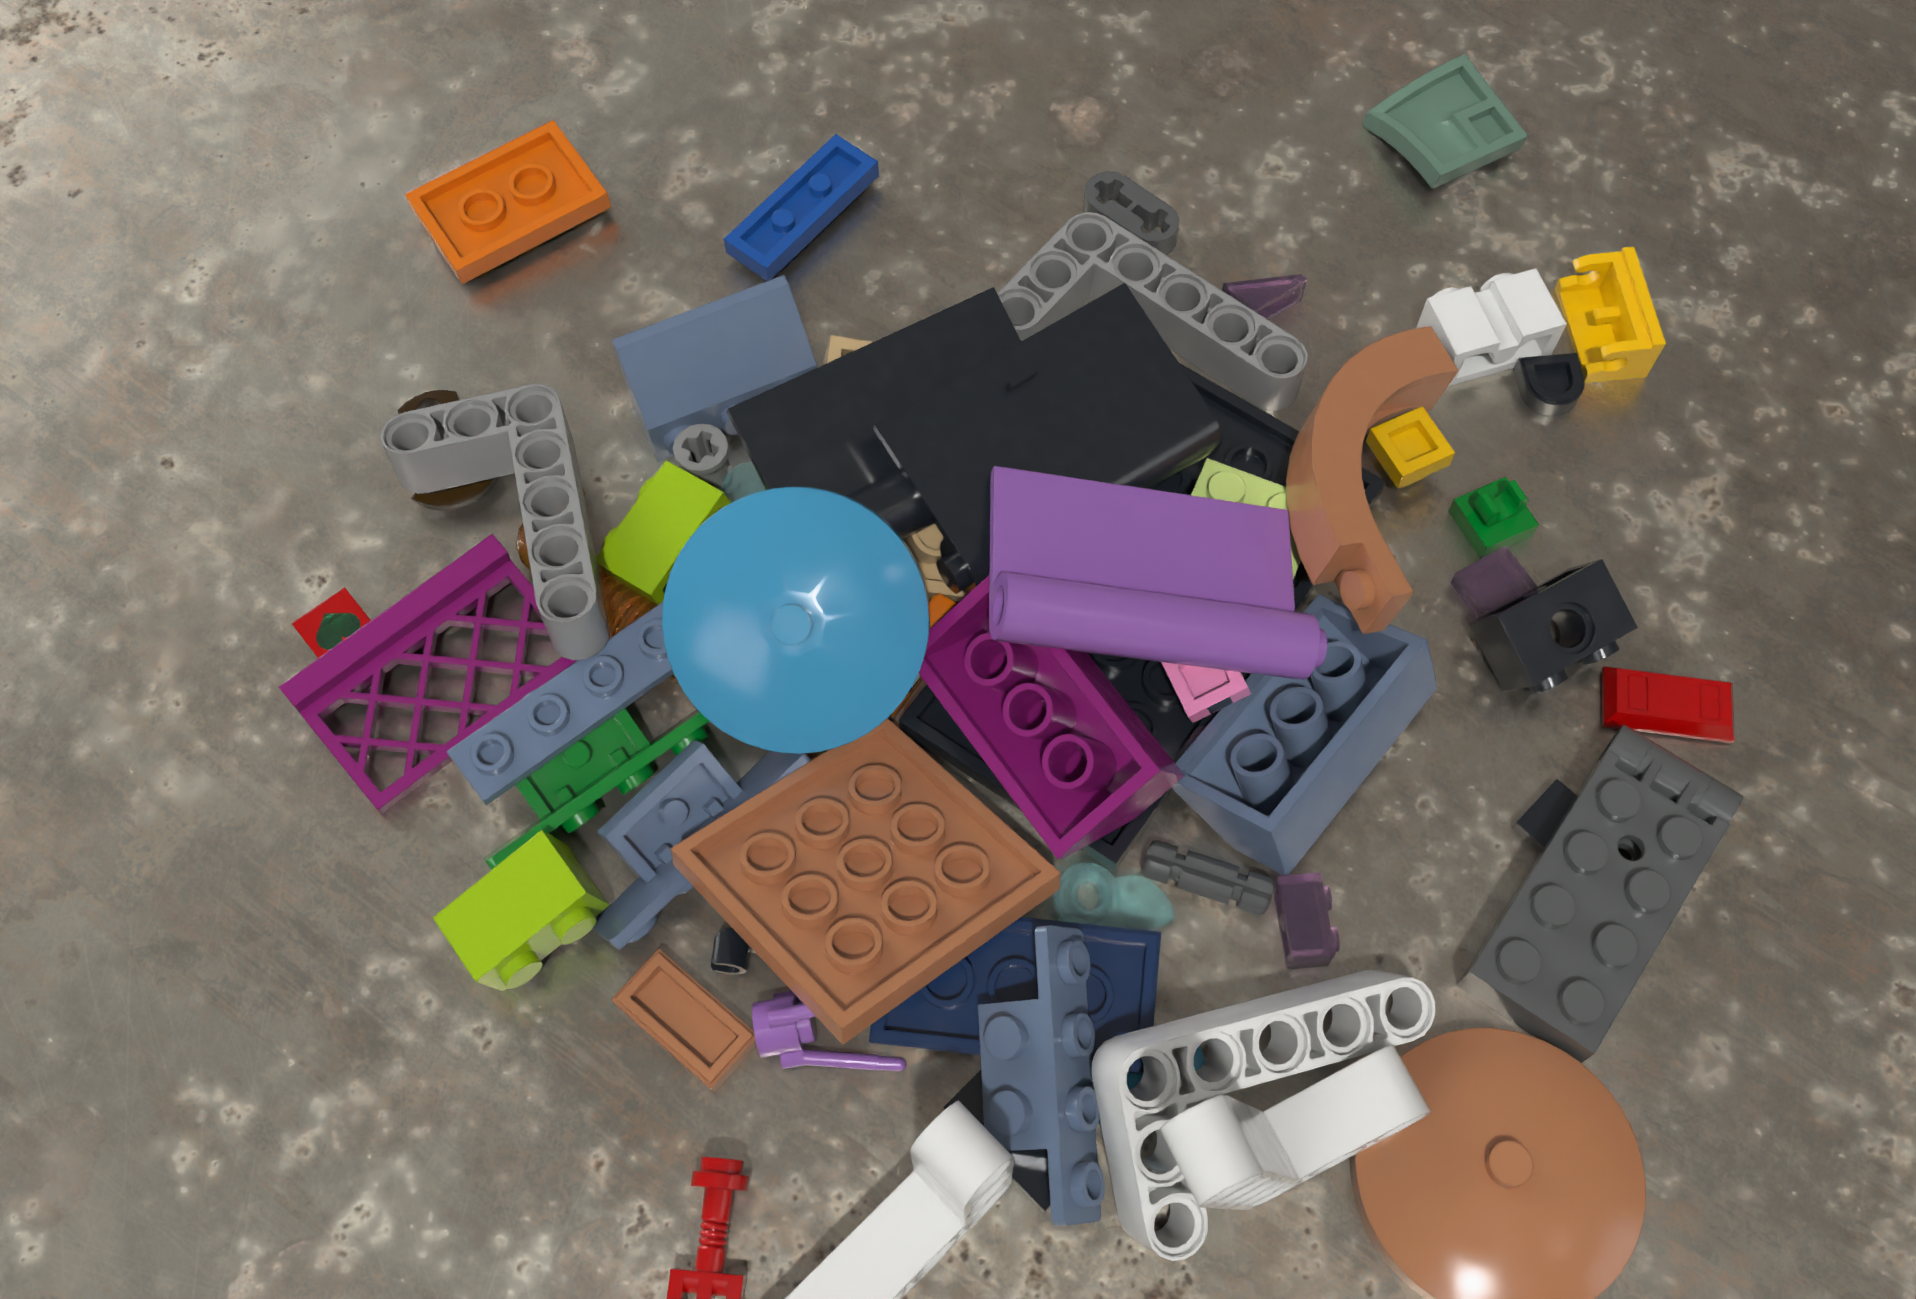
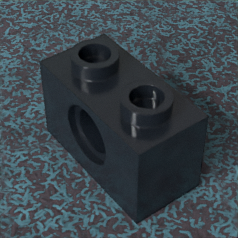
(1589, 621)

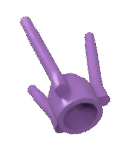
(786, 1024)

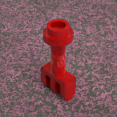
(708, 1279)

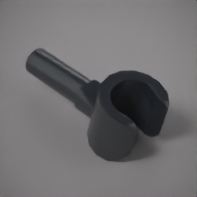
(730, 953)

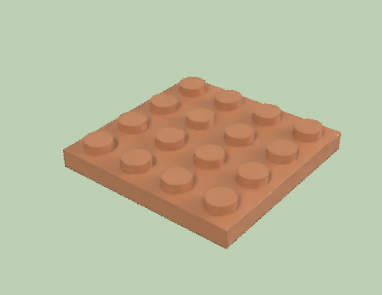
(864, 876)

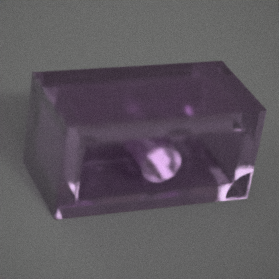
(1304, 921)

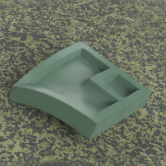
(1447, 122)

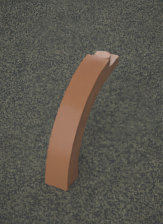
(1324, 472)

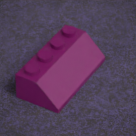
(1046, 728)

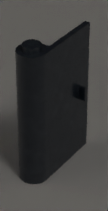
(1074, 401)
(823, 421)

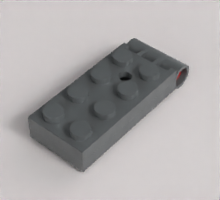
(1588, 915)

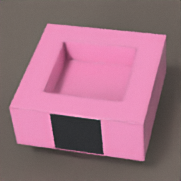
(1205, 689)

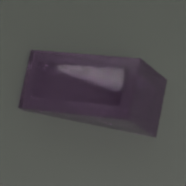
(1268, 295)

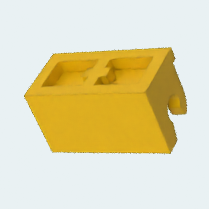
(1610, 316)

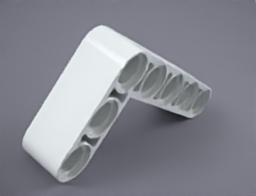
(1231, 1065)
(1249, 1156)
(953, 1184)

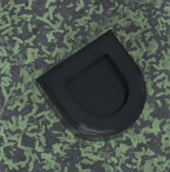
(1550, 382)

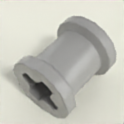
(694, 454)

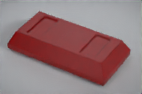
(1668, 704)

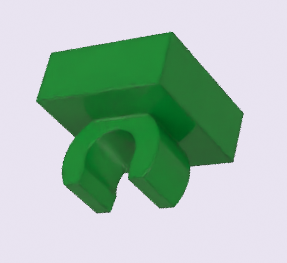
(1494, 516)

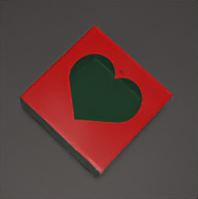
(331, 622)

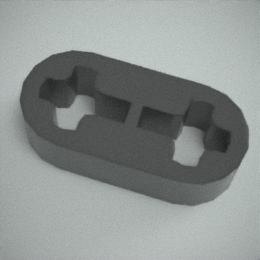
(1135, 209)

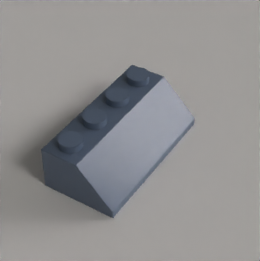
(1298, 749)

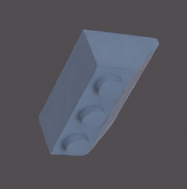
(712, 360)

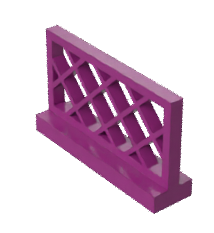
(392, 641)

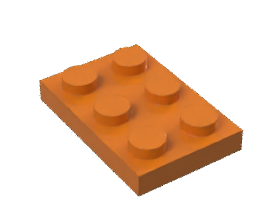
(508, 201)

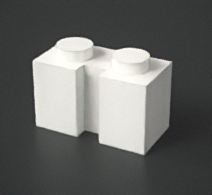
(1494, 326)

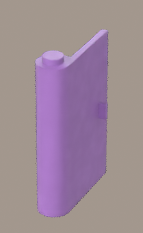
(1145, 576)

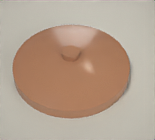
(1511, 1180)

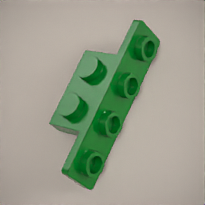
(603, 759)

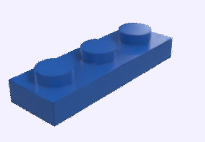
(801, 207)

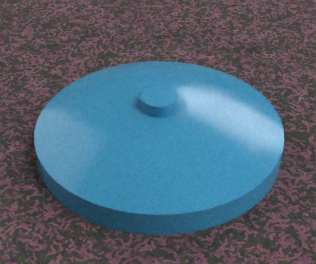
(796, 619)

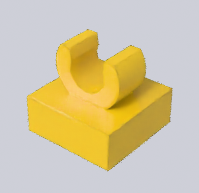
(1410, 447)

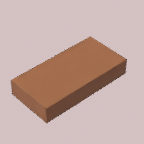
(686, 1020)

